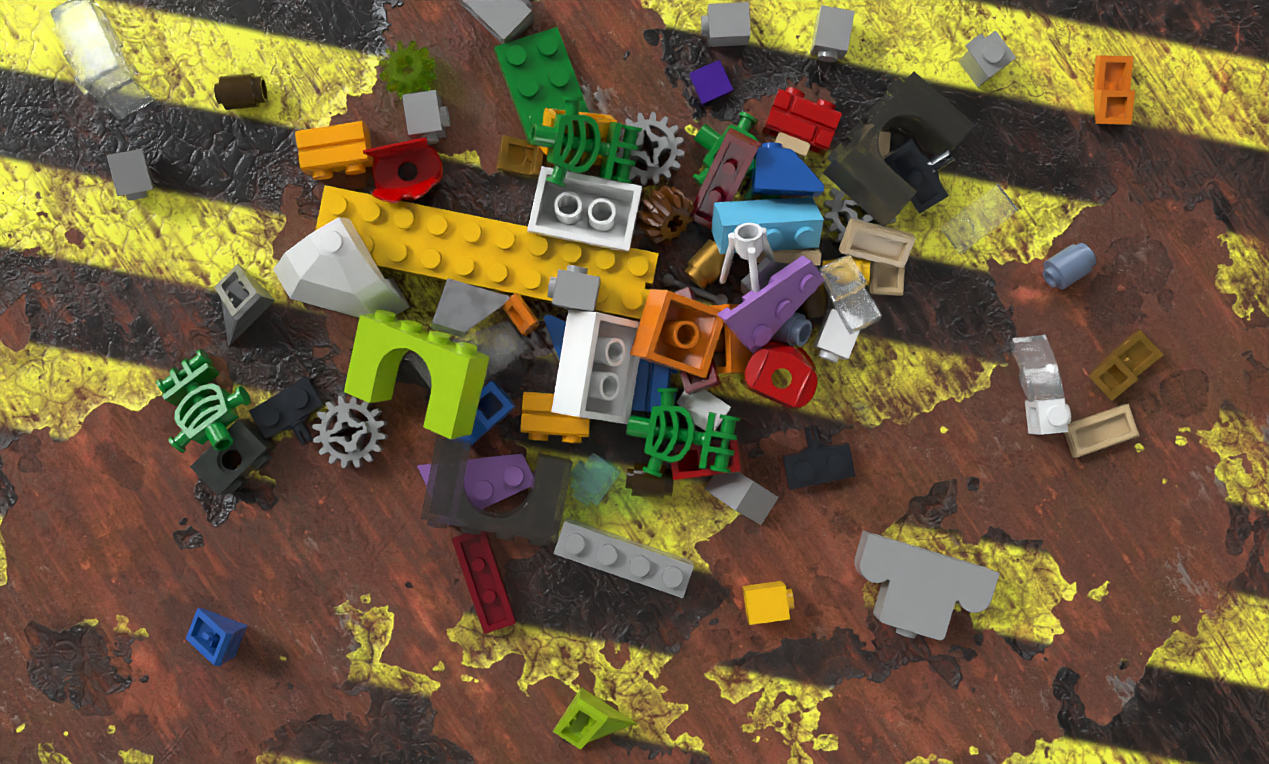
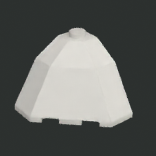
(338, 273)

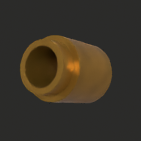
(706, 265)

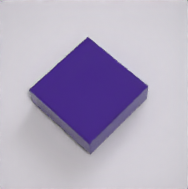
(710, 82)

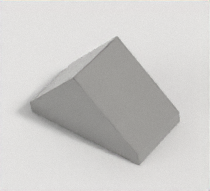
(742, 495)

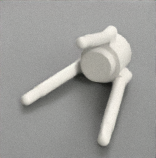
(749, 242)

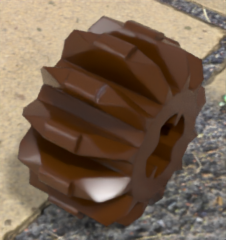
(665, 214)

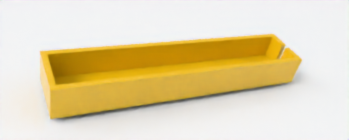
(487, 251)

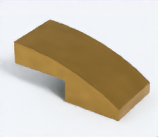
(520, 157)
(1124, 364)

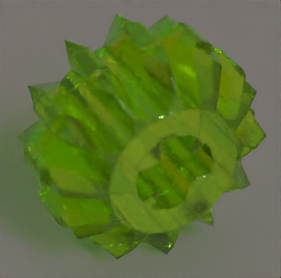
(415, 59)

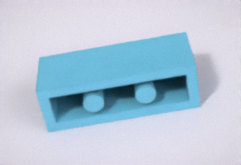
(788, 222)

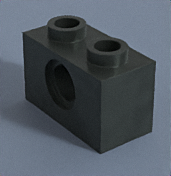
(216, 468)

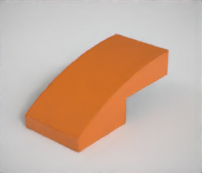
(1112, 89)
(521, 314)

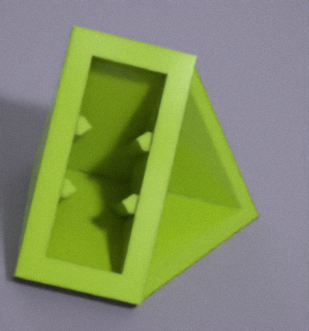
(589, 720)

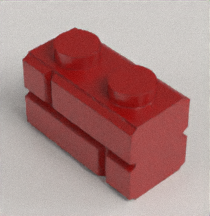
(803, 119)

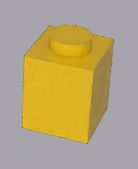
(767, 602)

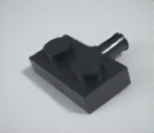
(920, 173)
(289, 411)
(817, 462)

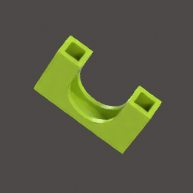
(454, 369)

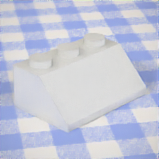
(586, 210)
(595, 367)

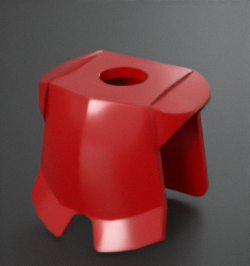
(387, 164)
(776, 356)

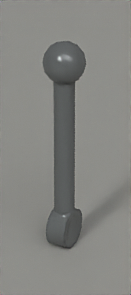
(668, 281)

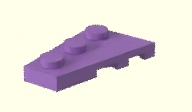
(768, 309)
(492, 478)

